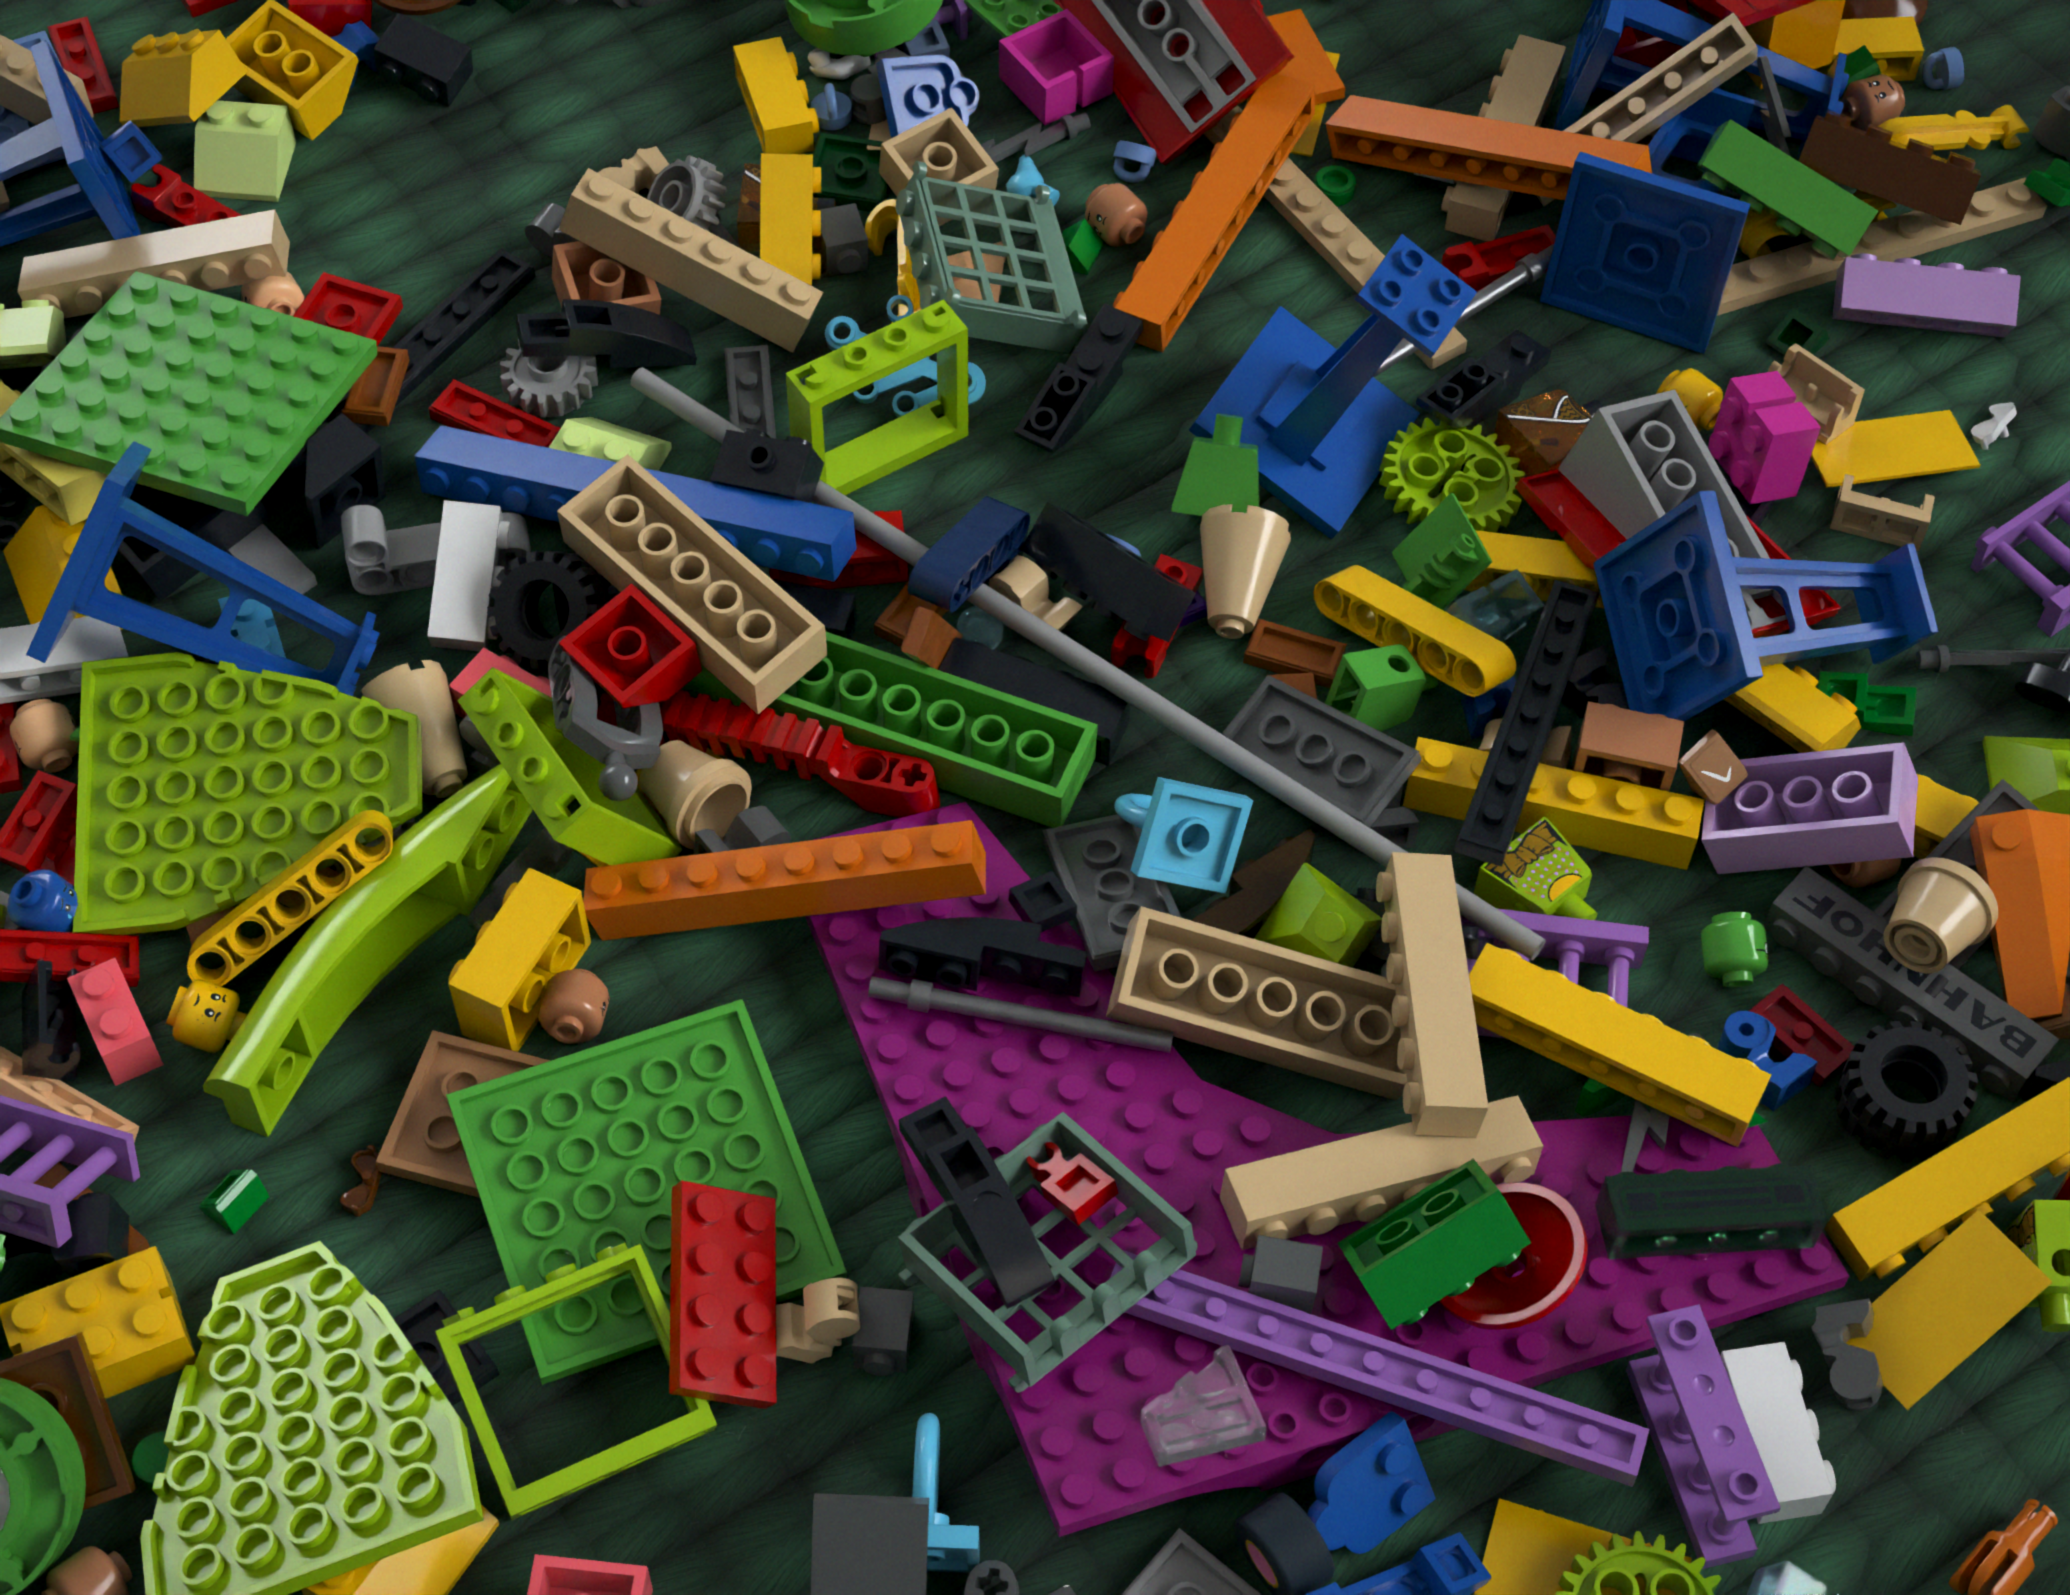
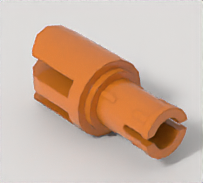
(2005, 1557)

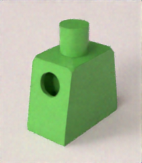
(1219, 471)
(1379, 686)

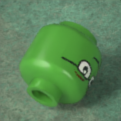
(1734, 948)

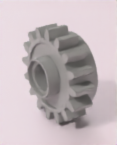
(690, 191)
(548, 384)

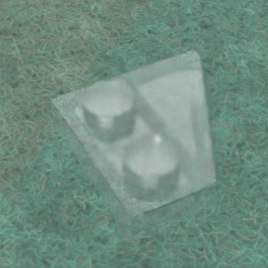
(1203, 1413)

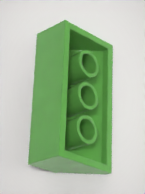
(1786, 190)

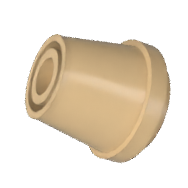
(695, 791)
(1938, 914)

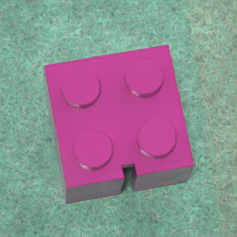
(1056, 66)
(1763, 437)

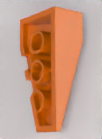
(2028, 869)

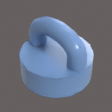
(1948, 69)
(832, 108)
(1134, 154)

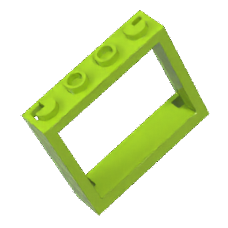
(868, 361)
(555, 771)
(518, 1304)

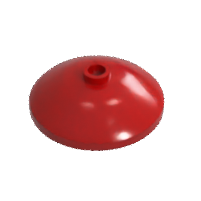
(1550, 1264)

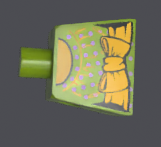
(1538, 876)
(2044, 1237)

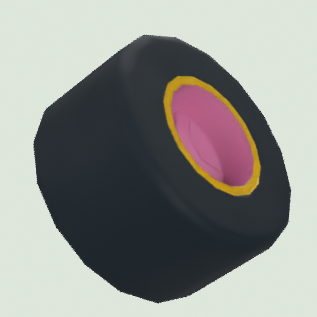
(1284, 1547)

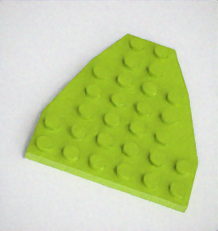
(220, 781)
(302, 1440)

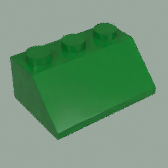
(1434, 1244)

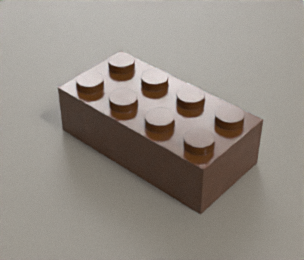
(1890, 169)

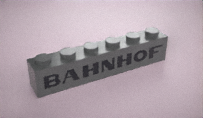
(1849, 945)

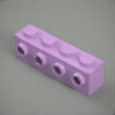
(1926, 296)

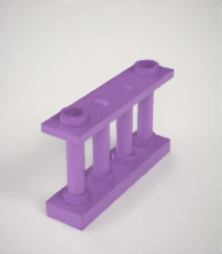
(2030, 524)
(1581, 941)
(54, 1137)
(1701, 1437)

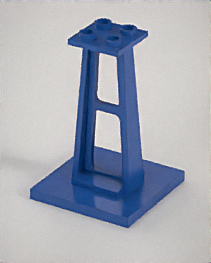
(1596, 67)
(78, 139)
(1652, 244)
(1318, 407)
(116, 517)
(1685, 623)

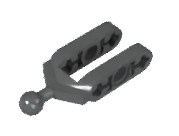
(620, 747)

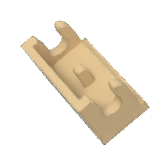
(1822, 390)
(1880, 517)

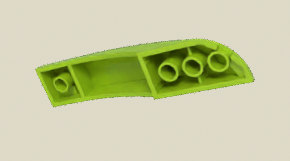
(360, 938)

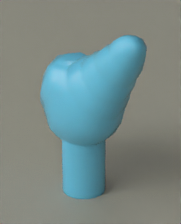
(1027, 179)

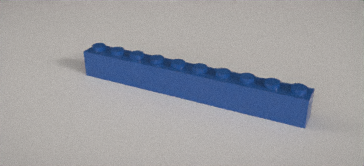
(541, 480)

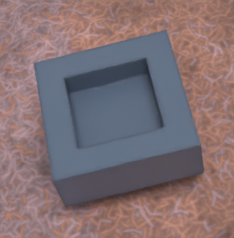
(928, 42)

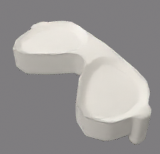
(1989, 430)

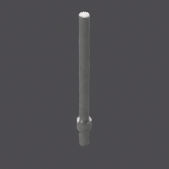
(1525, 271)
(922, 996)

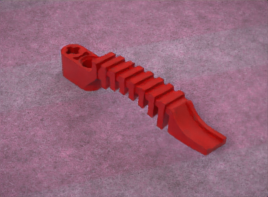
(868, 776)

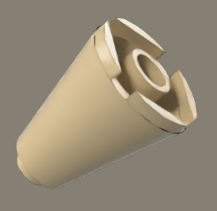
(1240, 564)
(427, 696)

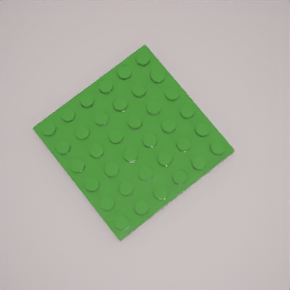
(196, 378)
(589, 1161)

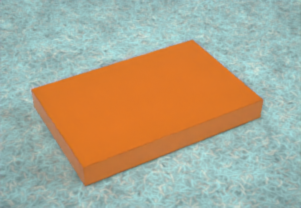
(1310, 58)

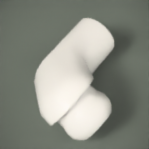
(836, 68)

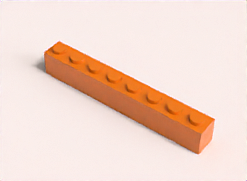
(1468, 146)
(1216, 208)
(786, 880)

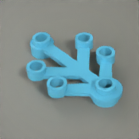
(923, 368)

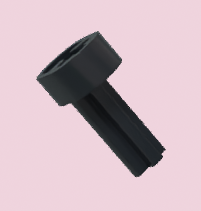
(2046, 685)

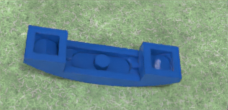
(1435, 1569)

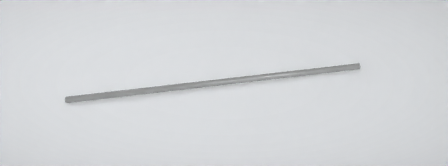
(1118, 682)

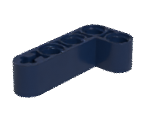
(969, 554)

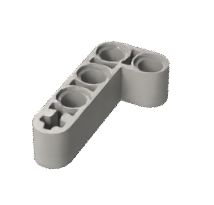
(405, 557)

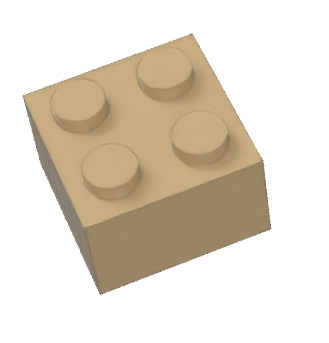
(946, 149)

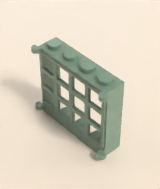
(985, 318)
(935, 1236)

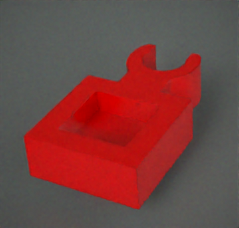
(1074, 1186)

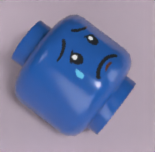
(43, 902)

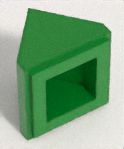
(1860, 65)
(1082, 246)
(235, 1199)

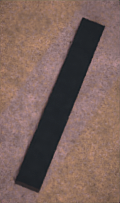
(443, 333)
(1526, 724)

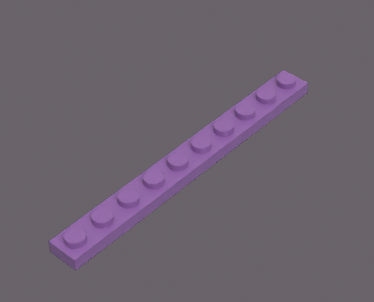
(1396, 1374)

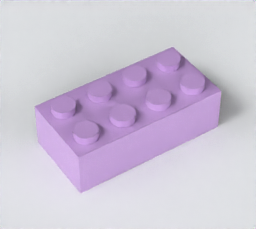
(1815, 810)

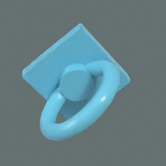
(1186, 833)
(949, 1546)

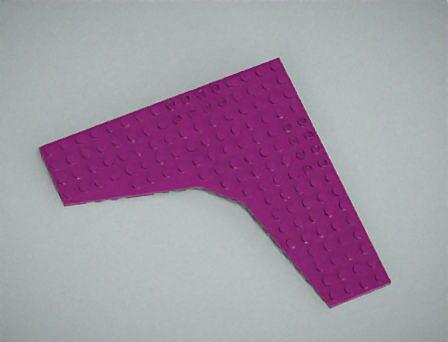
(1179, 1139)

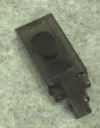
(541, 854)

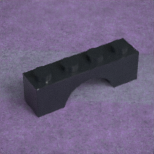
(97, 1237)

